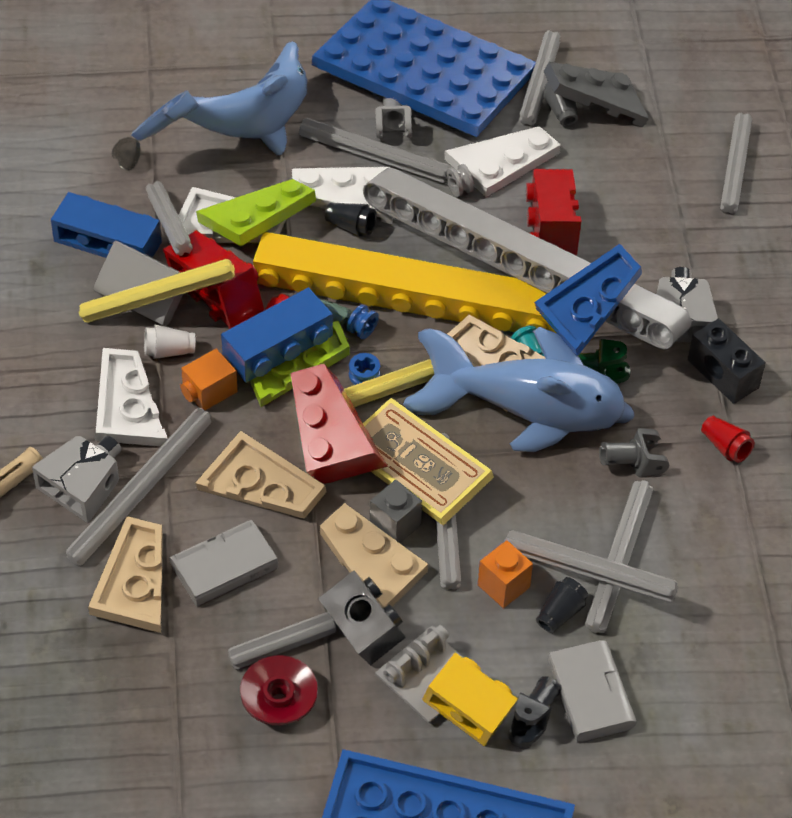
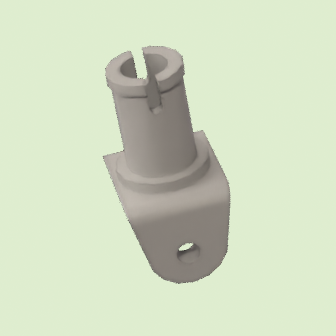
(393, 117)

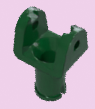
(607, 361)

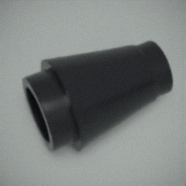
(352, 217)
(562, 604)

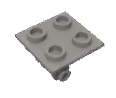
(416, 667)

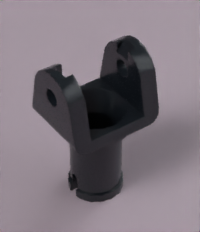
(533, 713)

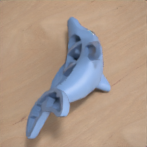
(244, 114)
(549, 392)

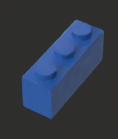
(96, 225)
(277, 334)

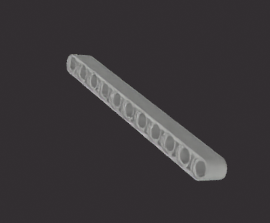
(515, 251)

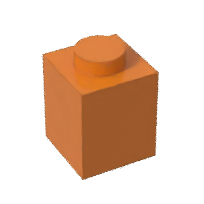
(208, 380)
(505, 574)

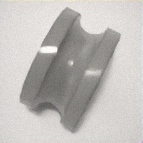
(460, 180)

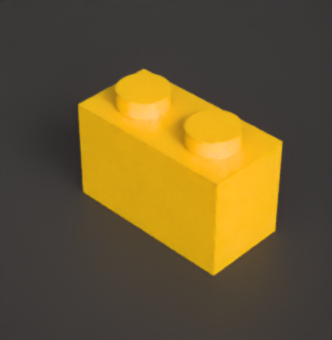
(470, 698)

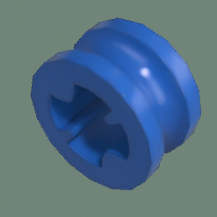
(362, 321)
(359, 363)

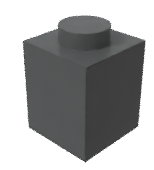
(396, 511)

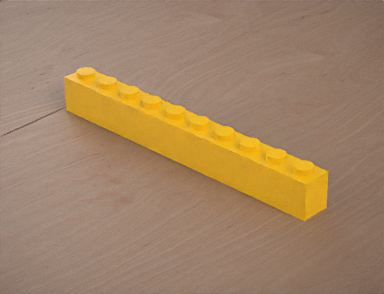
(397, 282)

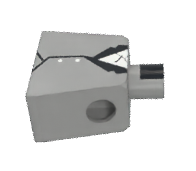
(690, 294)
(79, 475)

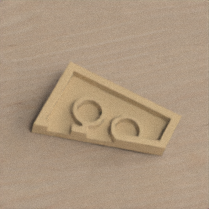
(488, 345)
(261, 478)
(372, 554)
(132, 578)

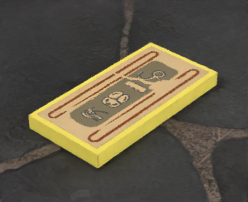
(425, 461)

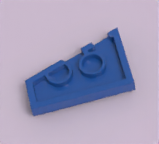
(589, 297)

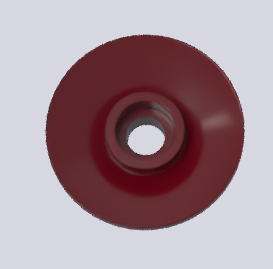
(278, 676)

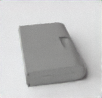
(130, 268)
(224, 562)
(591, 690)

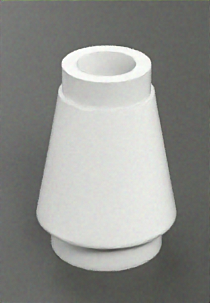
(168, 342)

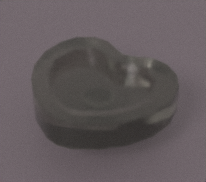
(127, 152)

